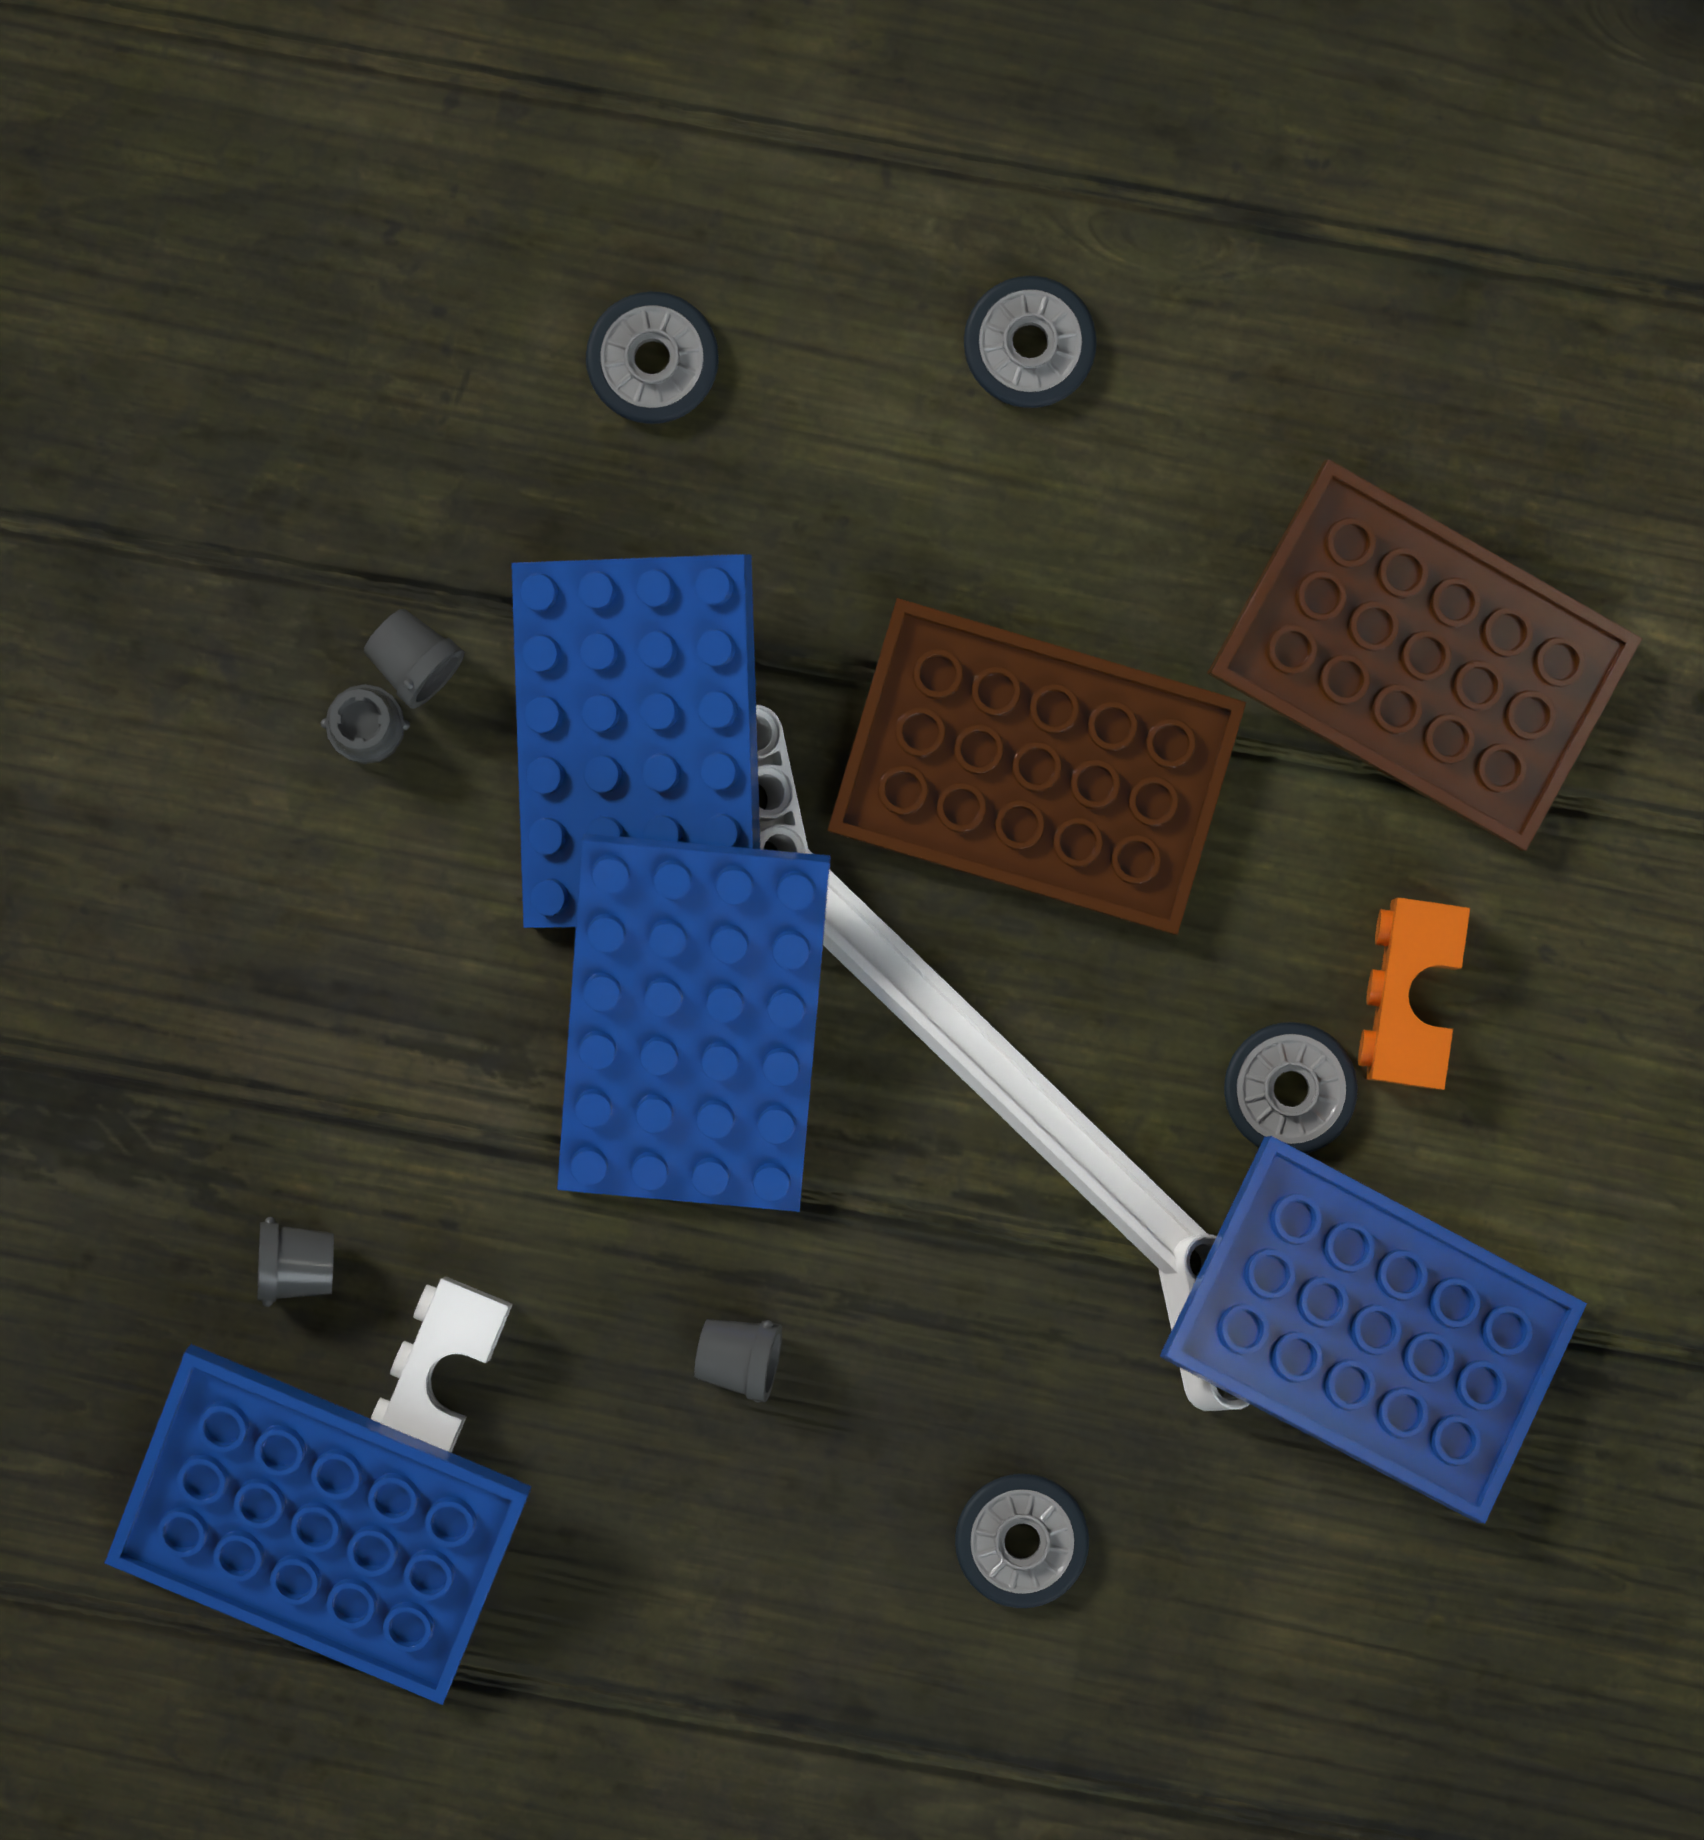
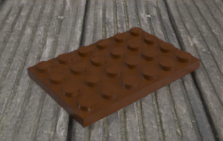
(1424, 655)
(1036, 766)

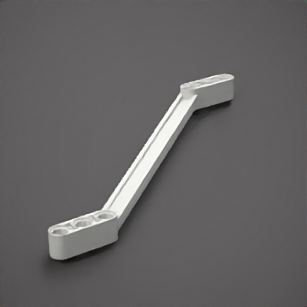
(993, 1064)

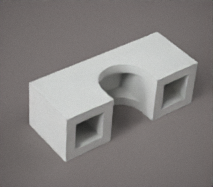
(454, 1322)

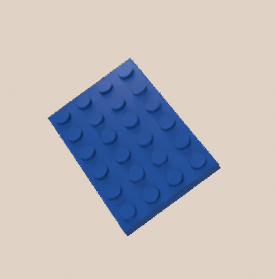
(631, 712)
(692, 1022)
(1373, 1329)
(317, 1524)

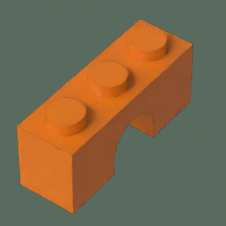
(1402, 1045)

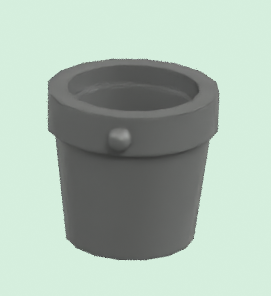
(413, 657)
(365, 724)
(293, 1262)
(739, 1356)

